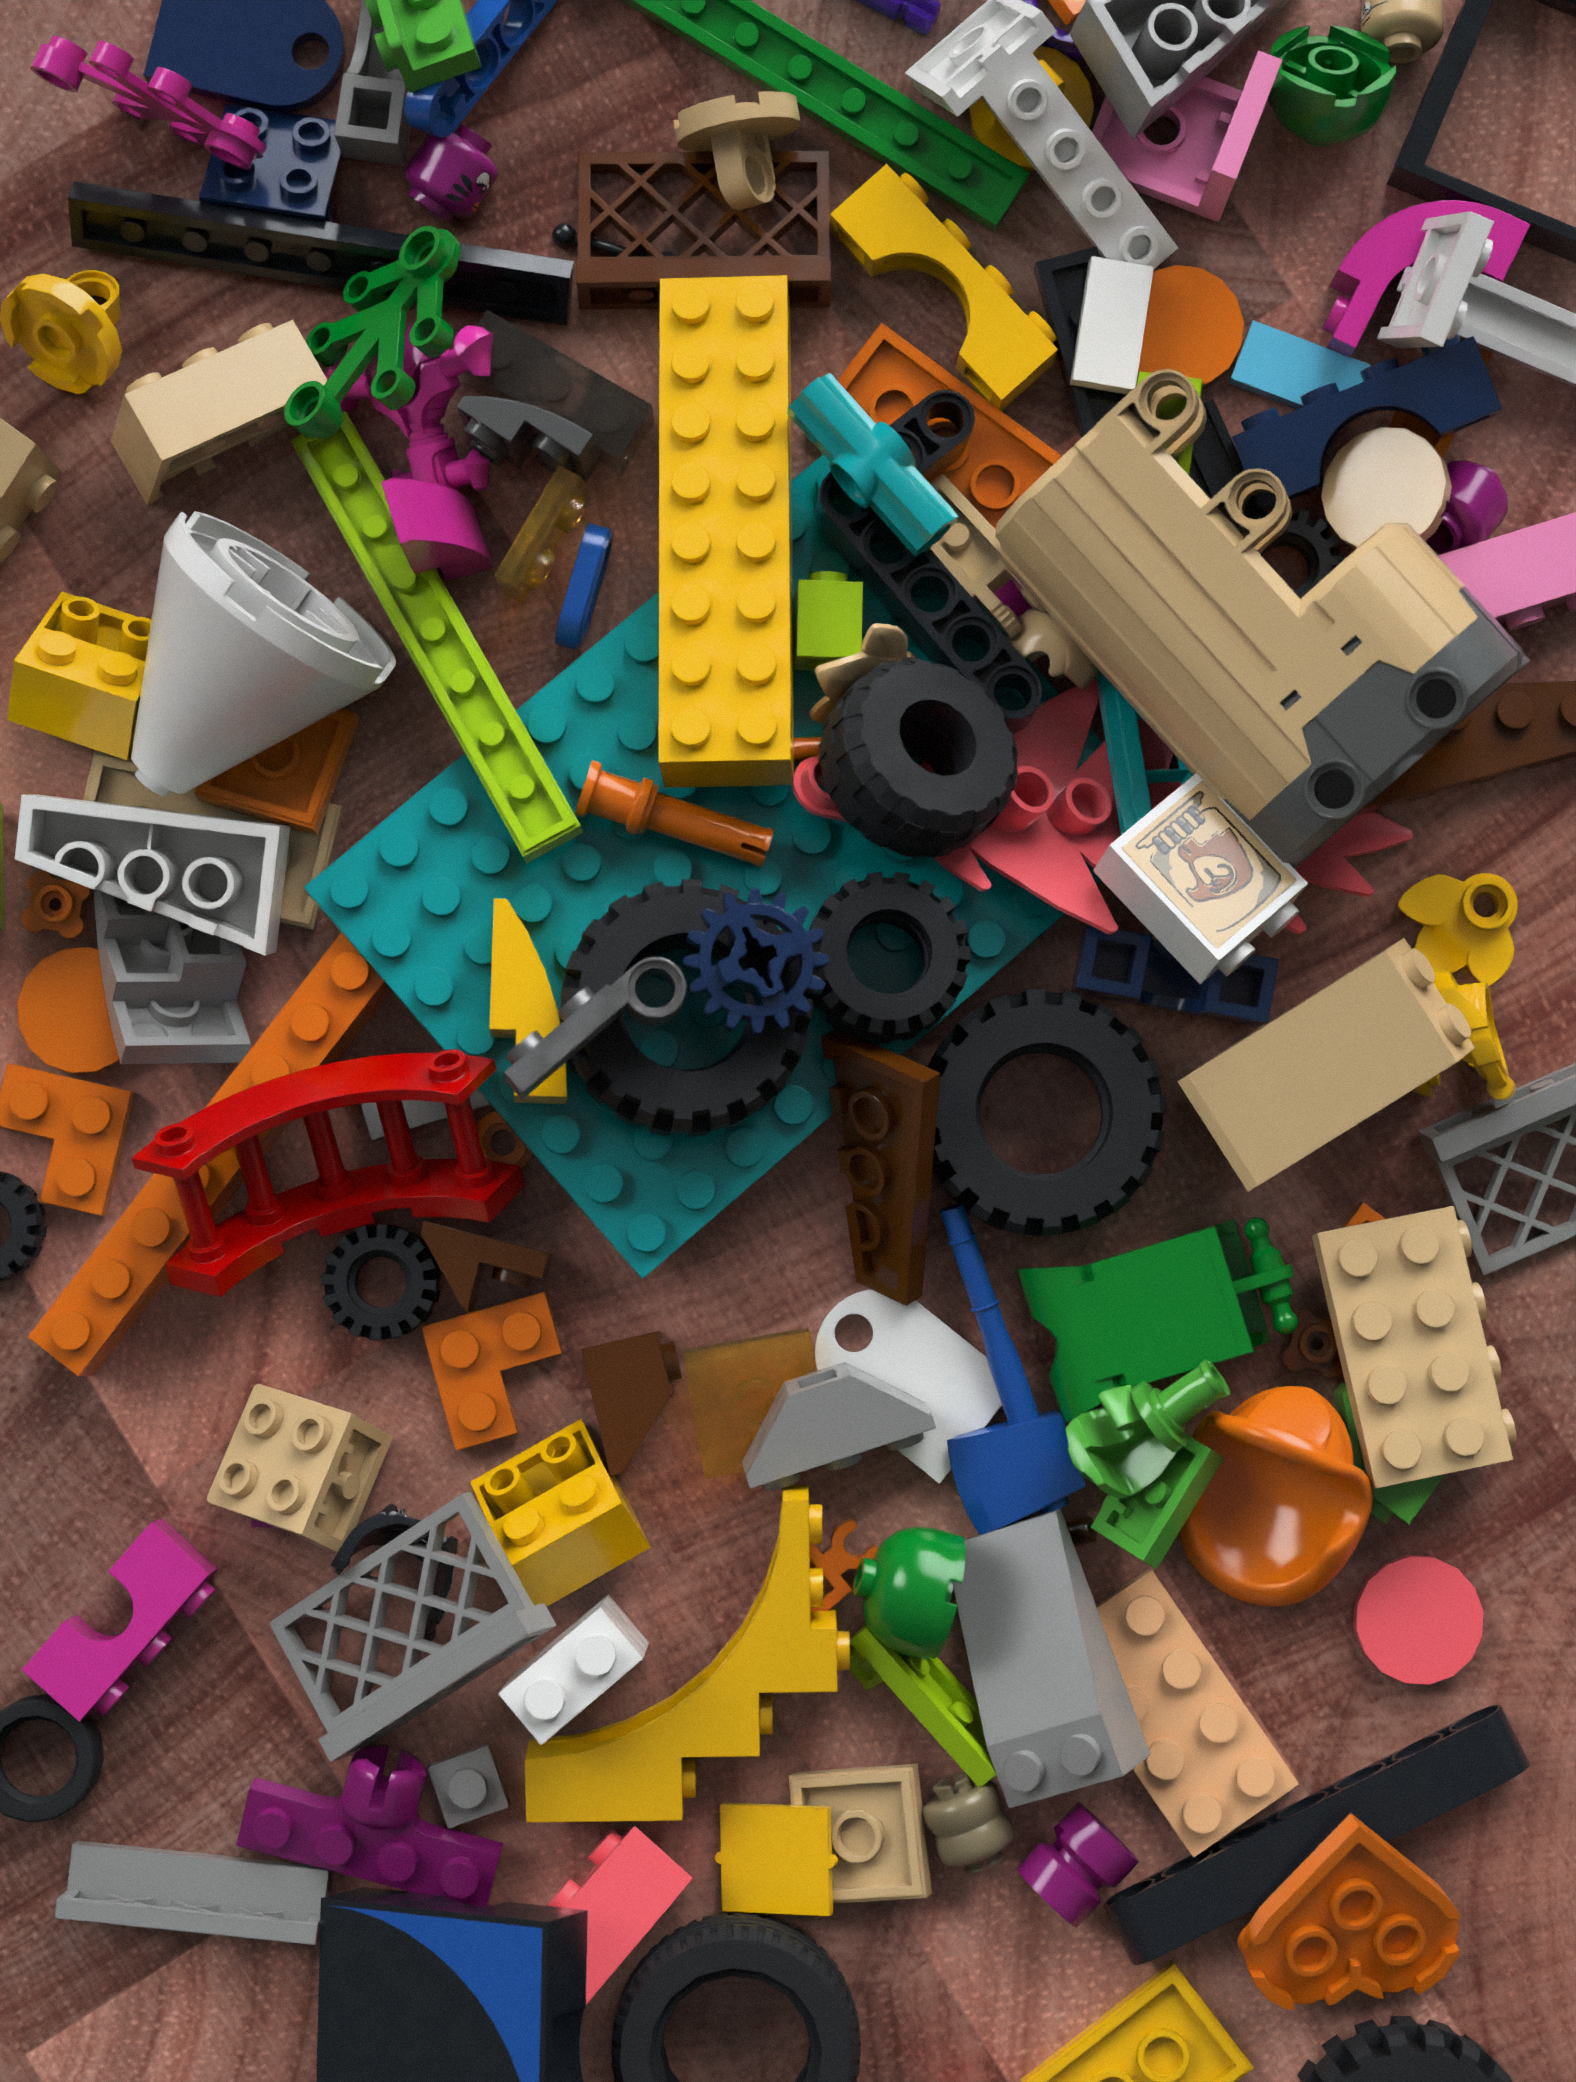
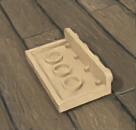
(1414, 1347)

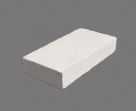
(1111, 325)

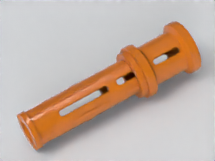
(642, 808)

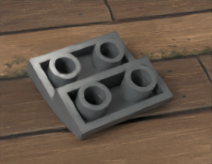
(512, 429)

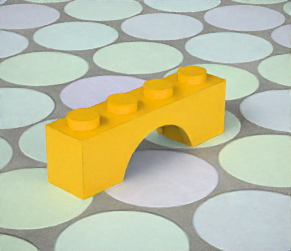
(894, 230)

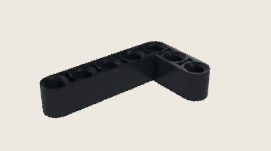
(897, 581)

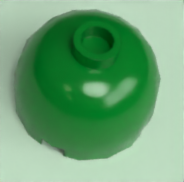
(1330, 84)
(911, 1589)

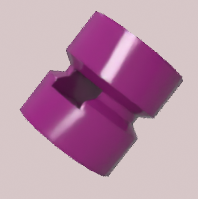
(1077, 1865)

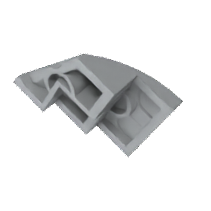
(168, 987)

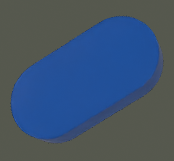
(584, 586)

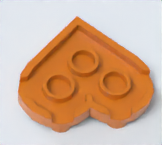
(1349, 1923)

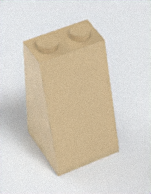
(1328, 1063)

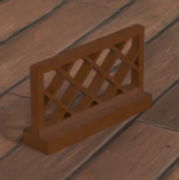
(635, 281)

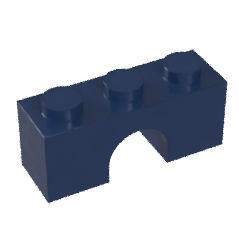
(1144, 973)

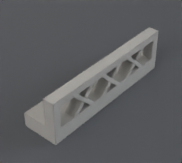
(194, 1892)

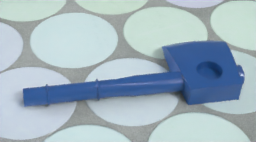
(1018, 1463)

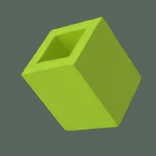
(826, 619)

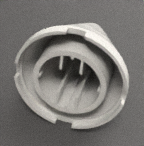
(241, 655)

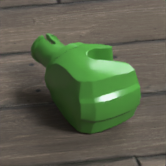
(1140, 1430)

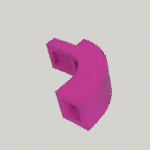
(1390, 247)

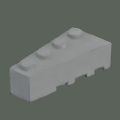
(1160, 49)

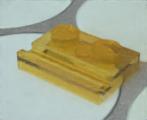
(532, 550)

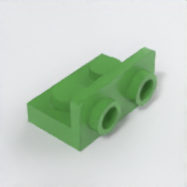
(424, 39)
(1153, 1518)

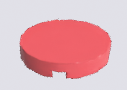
(1418, 1619)

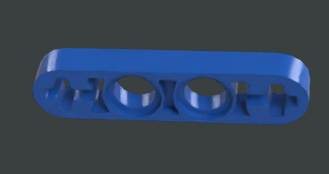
(445, 104)

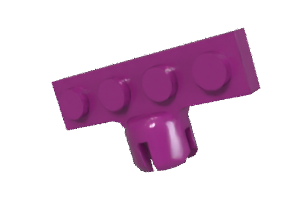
(371, 1831)

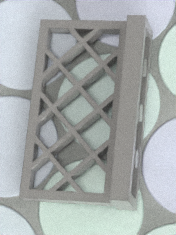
(1500, 1123)
(446, 1667)

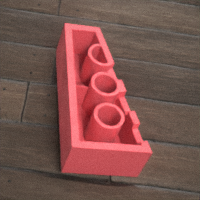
(623, 1898)

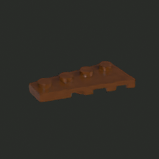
(887, 1158)

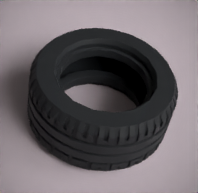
(746, 1949)

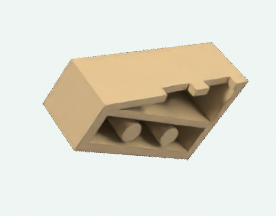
(211, 405)

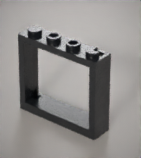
(1433, 185)

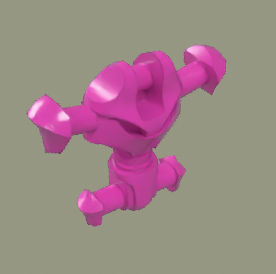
(436, 379)

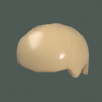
(1044, 636)

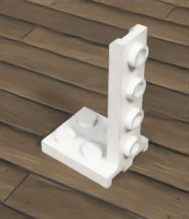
(995, 62)
(1451, 297)

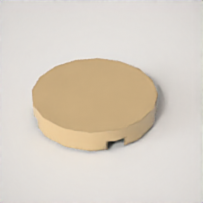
(1383, 480)

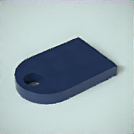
(248, 50)

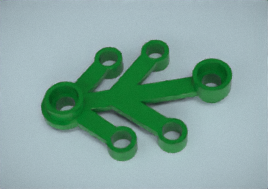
(424, 264)

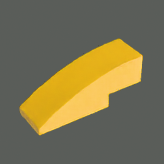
(522, 995)

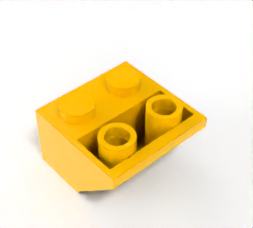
(82, 675)
(559, 1514)

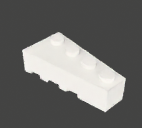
(185, 866)

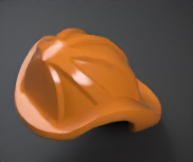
(1282, 1500)

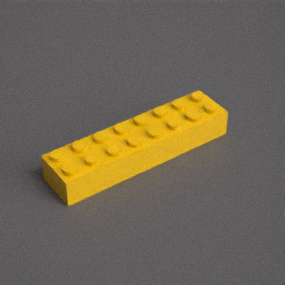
(725, 533)

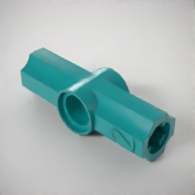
(872, 464)

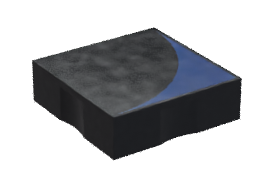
(448, 1989)

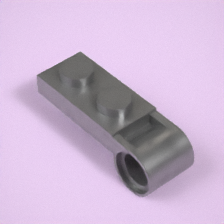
(587, 1017)

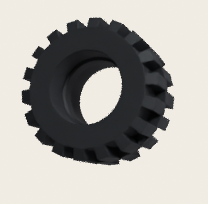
(930, 925)

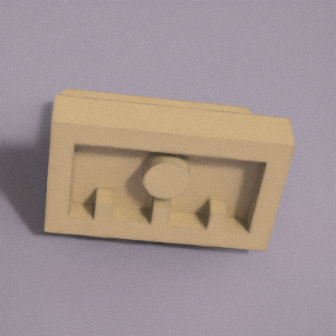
(300, 1466)

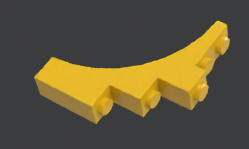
(639, 1763)

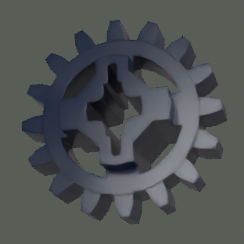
(782, 949)

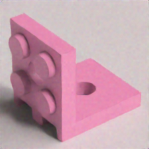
(1211, 143)

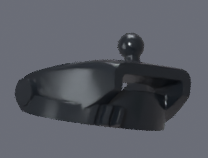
(381, 1530)

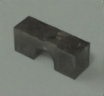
(546, 378)

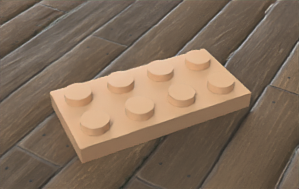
(1206, 1749)

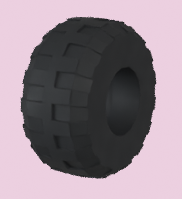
(889, 793)

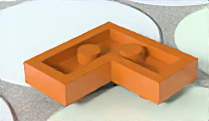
(86, 1129)
(470, 1359)

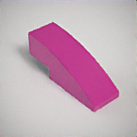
(437, 528)

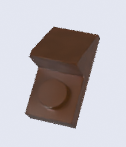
(463, 1256)

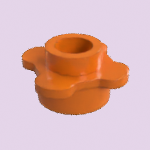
(65, 920)

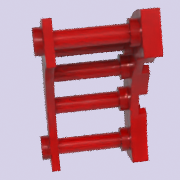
(338, 1198)

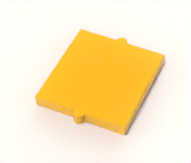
(776, 1859)

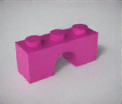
(87, 1667)

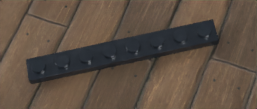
(305, 250)

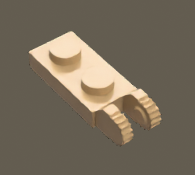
(975, 559)

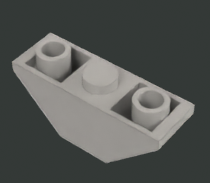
(829, 1423)

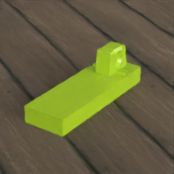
(931, 1696)

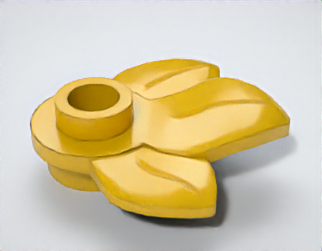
(1453, 930)

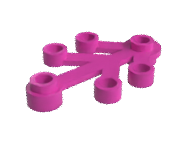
(164, 98)

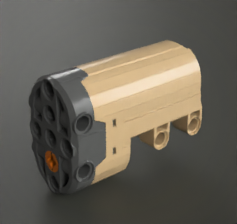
(1263, 694)

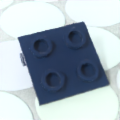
(291, 176)

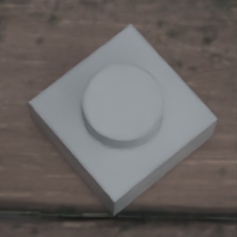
(469, 1785)

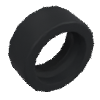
(87, 1768)

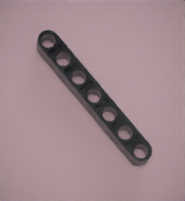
(1255, 1861)

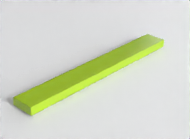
(440, 646)

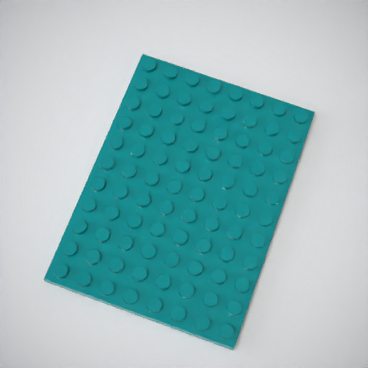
(427, 879)

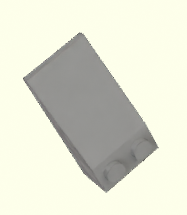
(1043, 1664)

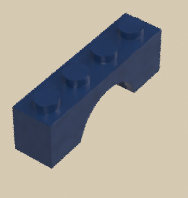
(1443, 389)

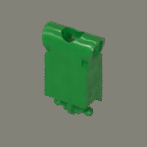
(1158, 1310)

